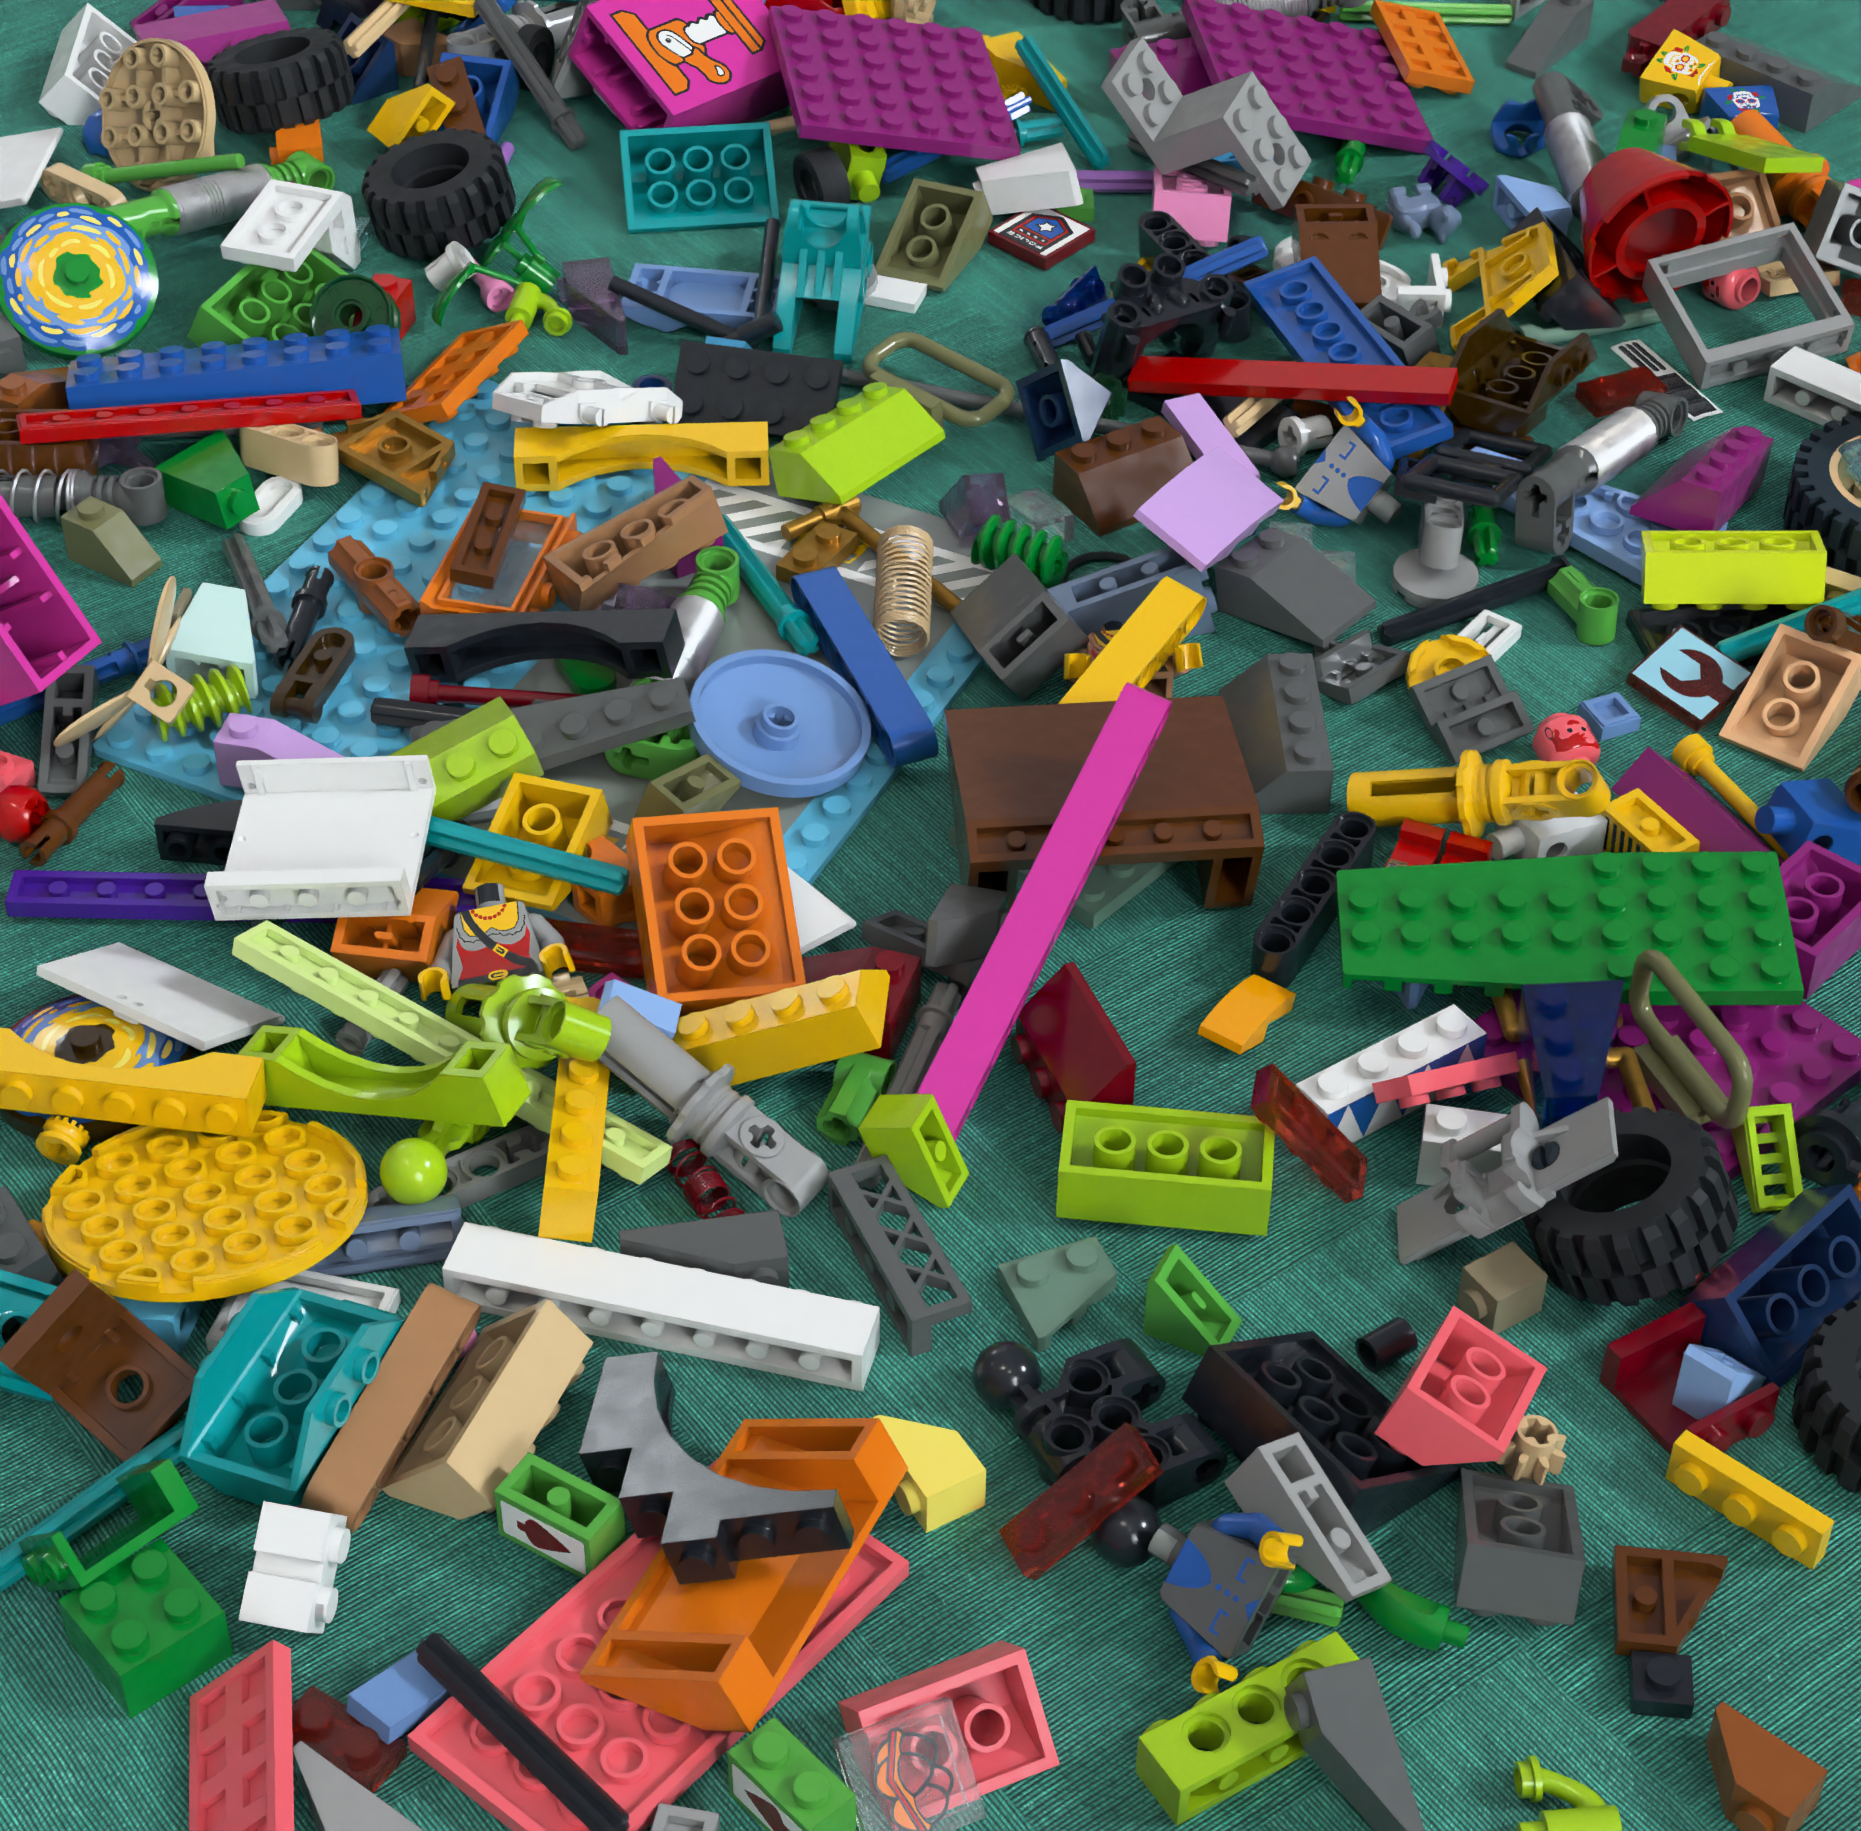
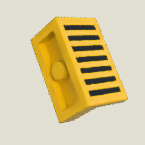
(1643, 826)

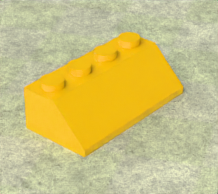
(790, 1026)

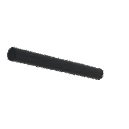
(670, 308)

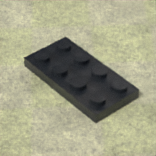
(755, 386)

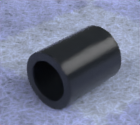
(1386, 1344)

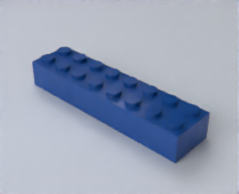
(297, 364)

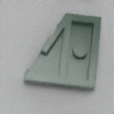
(1056, 1286)

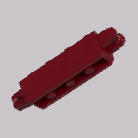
(1689, 17)

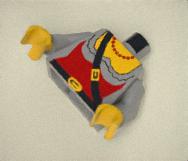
(492, 945)

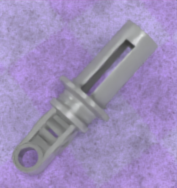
(482, 43)
(711, 1112)

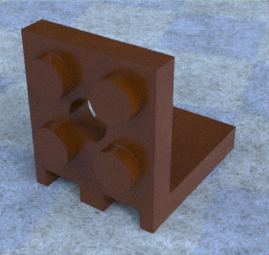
(83, 1349)

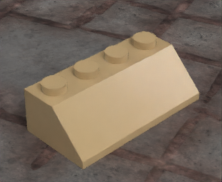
(491, 1412)

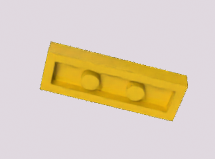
(1749, 1499)

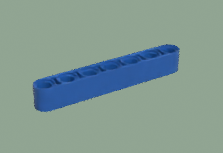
(861, 658)

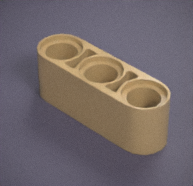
(291, 453)

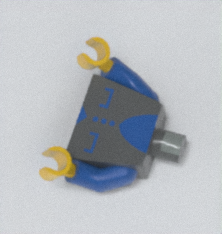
(1223, 1586)

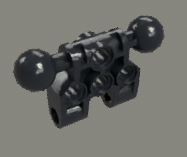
(1093, 1400)

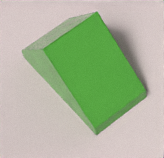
(1186, 1306)

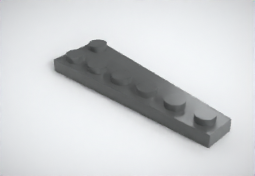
(597, 721)

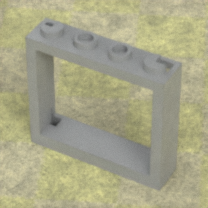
(1752, 356)

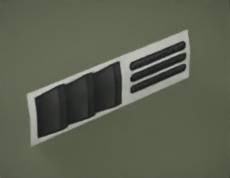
(1639, 355)

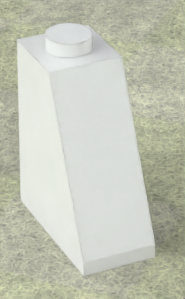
(1030, 181)

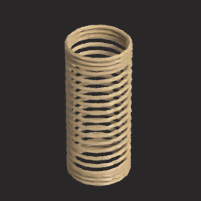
(903, 566)

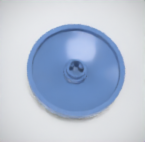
(780, 722)

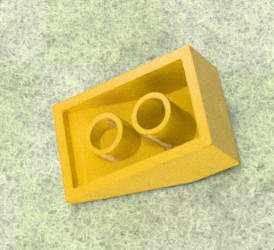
(548, 815)

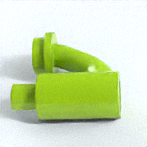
(528, 300)
(1590, 1809)

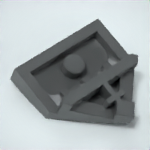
(1357, 667)

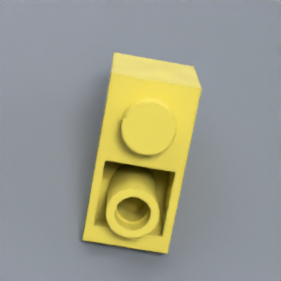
(941, 1476)

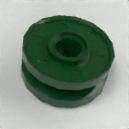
(352, 294)

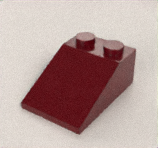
(903, 990)

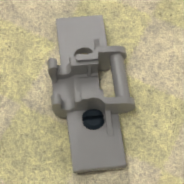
(1531, 1172)

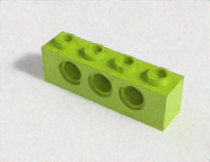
(1242, 1752)

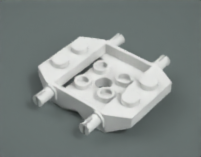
(582, 399)

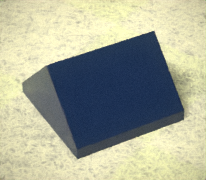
(375, 69)
(1060, 406)

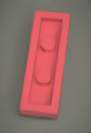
(1446, 1081)

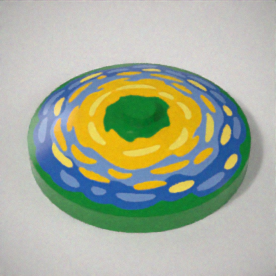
(77, 281)

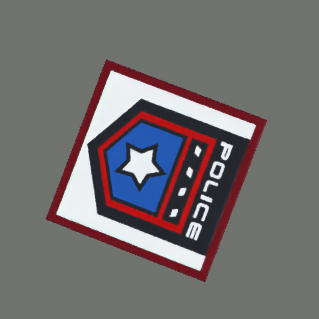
(1041, 237)

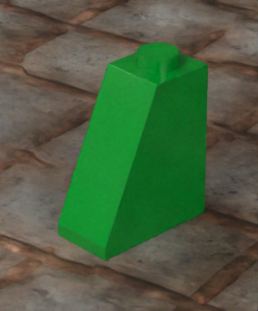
(210, 482)

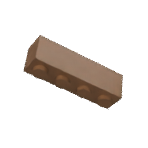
(636, 544)

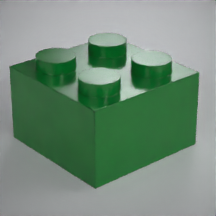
(146, 1627)

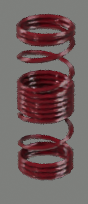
(701, 1183)

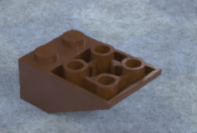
(1344, 242)

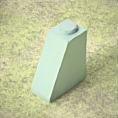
(214, 635)

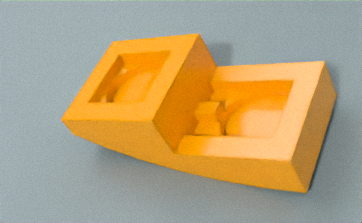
(1245, 1012)

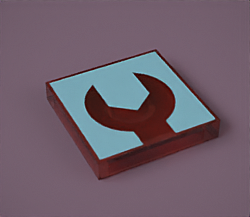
(1689, 678)

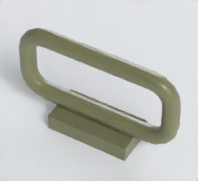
(936, 407)
(1667, 1062)

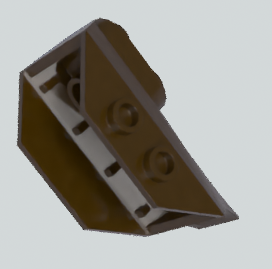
(1511, 377)

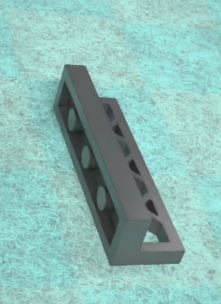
(881, 1261)

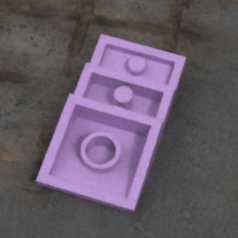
(1208, 508)

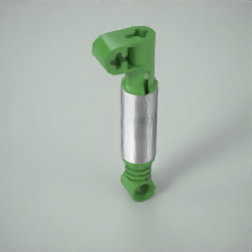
(217, 197)
(702, 622)

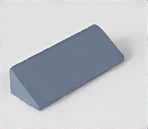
(397, 1238)

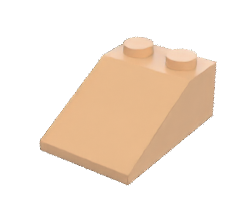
(1794, 699)

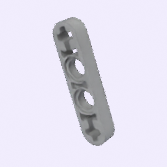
(472, 1188)

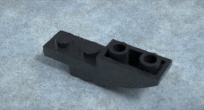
(198, 833)

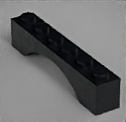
(465, 644)

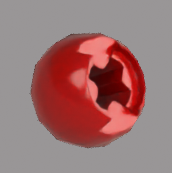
(21, 812)

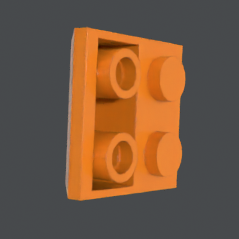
(396, 941)

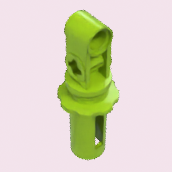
(532, 1020)

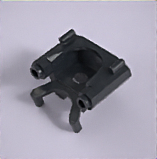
(1156, 307)

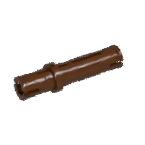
(62, 824)

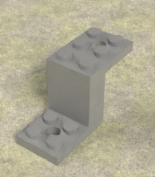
(1206, 123)

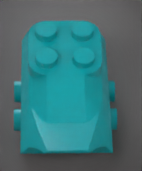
(281, 1391)

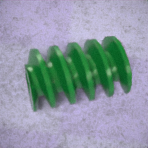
(997, 544)

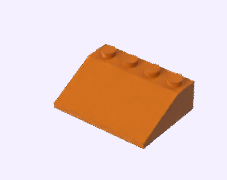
(714, 906)

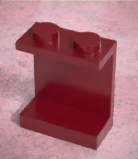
(1644, 1375)

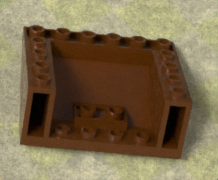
(1188, 803)

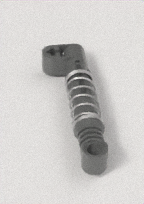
(136, 492)

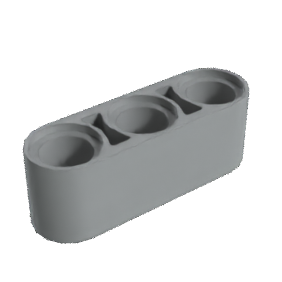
(1440, 533)

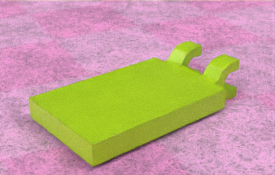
(1747, 150)

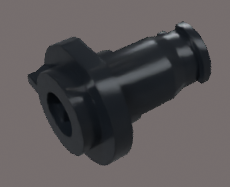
(1830, 1144)

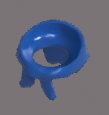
(1517, 117)

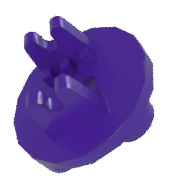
(1454, 172)

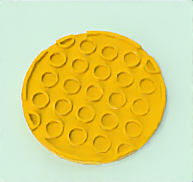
(205, 1211)

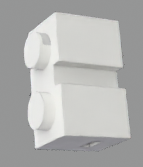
(295, 1568)

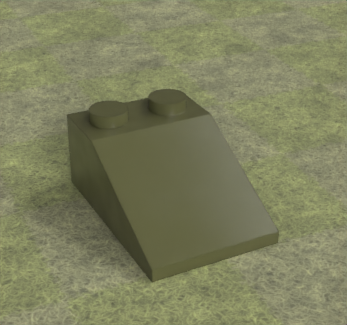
(935, 234)

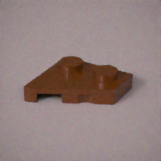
(1660, 1596)

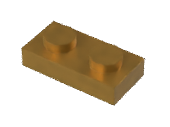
(821, 548)

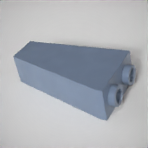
(1122, 588)

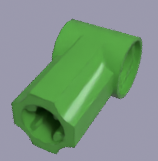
(1589, 606)
(855, 1089)

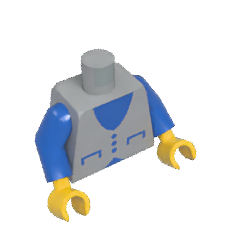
(1348, 477)

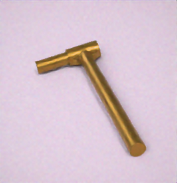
(849, 517)

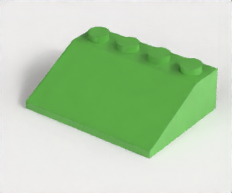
(264, 303)

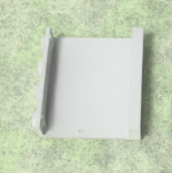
(326, 839)

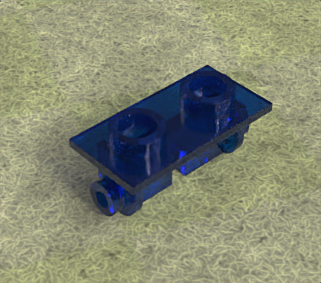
(1081, 294)

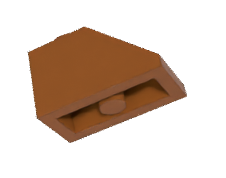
(1759, 1775)

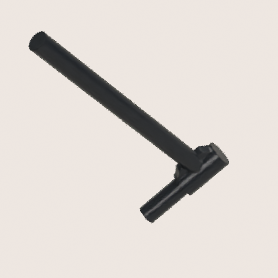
(428, 42)
(765, 322)

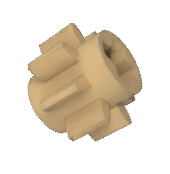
(1534, 1450)

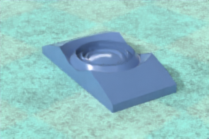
(714, 293)

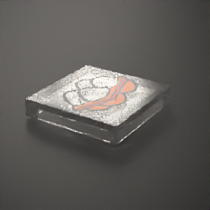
(911, 1772)

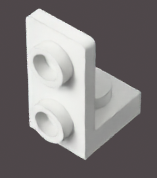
(1434, 293)

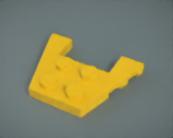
(1507, 273)

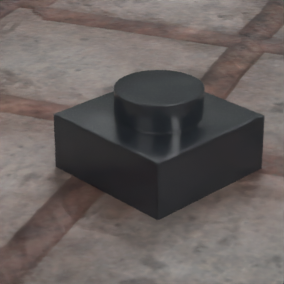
(1660, 1684)

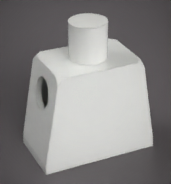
(1549, 838)

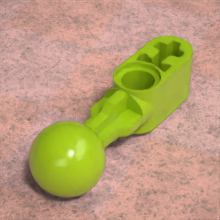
(417, 1167)

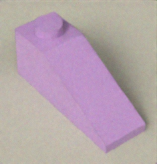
(260, 739)

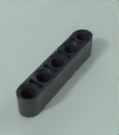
(1163, 234)
(1309, 901)

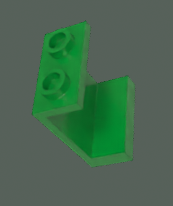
(158, 1499)

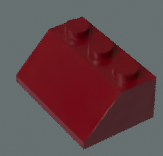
(1072, 1047)

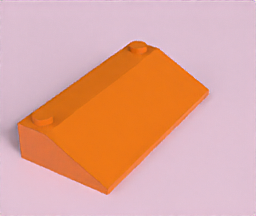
(725, 1645)

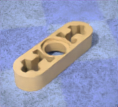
(69, 185)

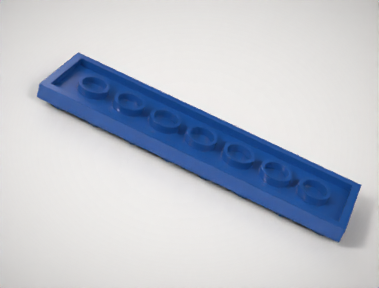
(1325, 326)

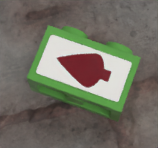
(559, 1515)
(787, 1784)

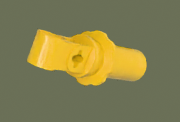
(1479, 793)

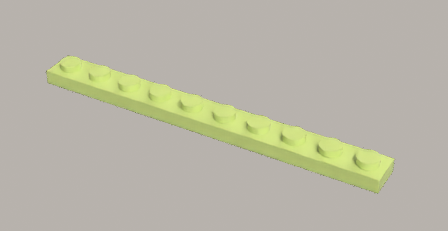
(423, 1034)

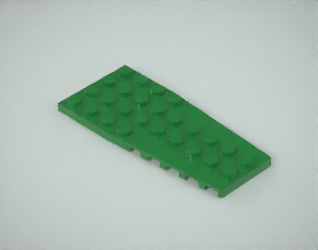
(1574, 921)

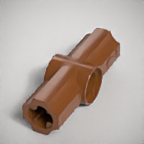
(375, 585)

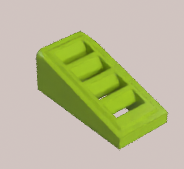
(1784, 1139)

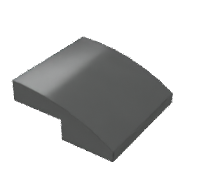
(1470, 709)

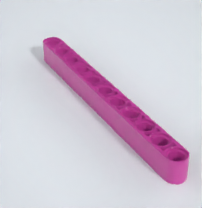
(1044, 904)

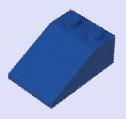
(494, 88)

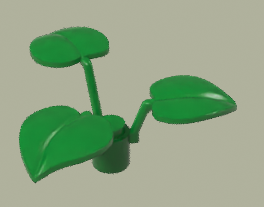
(528, 267)

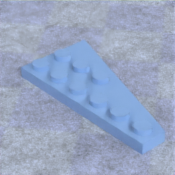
(1603, 526)

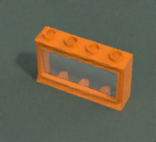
(523, 579)

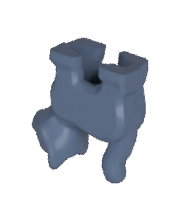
(1421, 212)

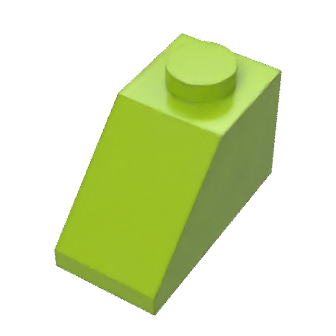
(917, 1144)

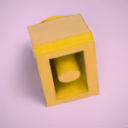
(410, 115)

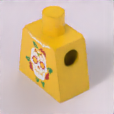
(1683, 70)

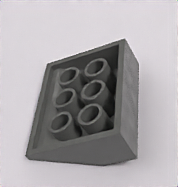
(1802, 91)

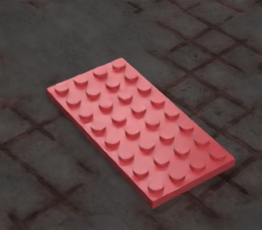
(620, 1744)

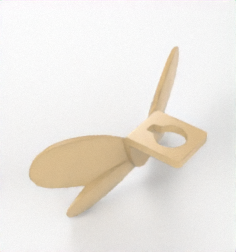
(115, 709)

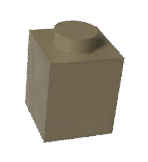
(1502, 1288)

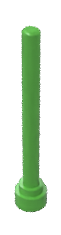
(163, 169)

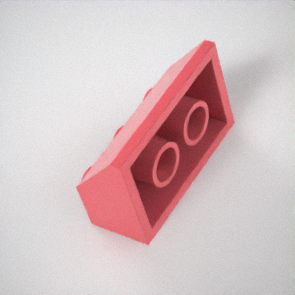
(1461, 1396)
(993, 1706)

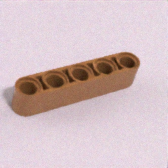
(392, 1406)

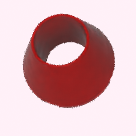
(1644, 208)

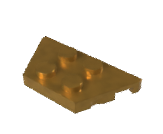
(396, 454)

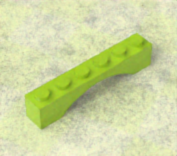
(469, 1087)

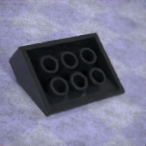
(1302, 1385)

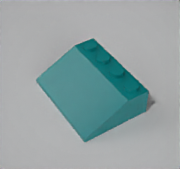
(698, 177)

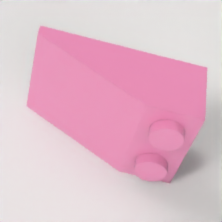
(1194, 204)

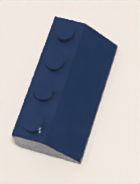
(1784, 1283)

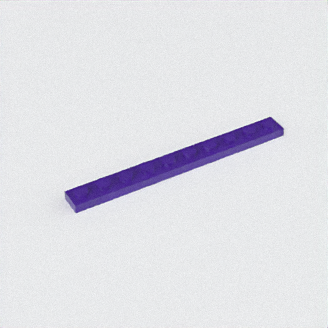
(138, 895)

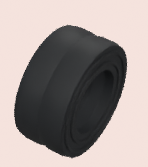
(821, 176)

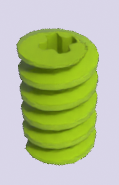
(209, 700)

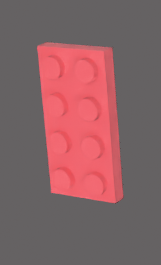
(243, 1747)

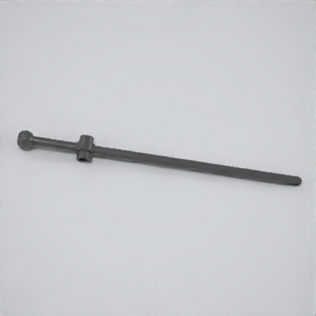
(1283, 460)

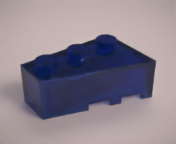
(1568, 1043)

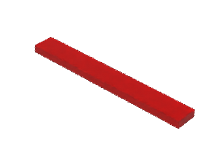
(1294, 380)
(187, 416)

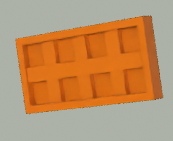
(1422, 47)
(459, 372)

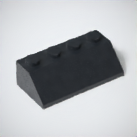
(1571, 295)

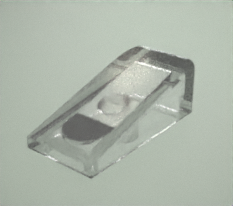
(1041, 512)

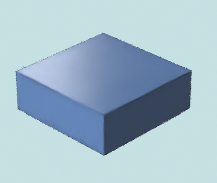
(1609, 716)

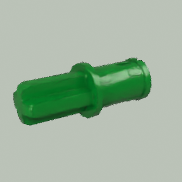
(1349, 161)
(1484, 535)

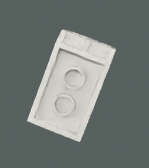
(289, 223)

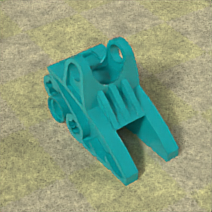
(824, 259)

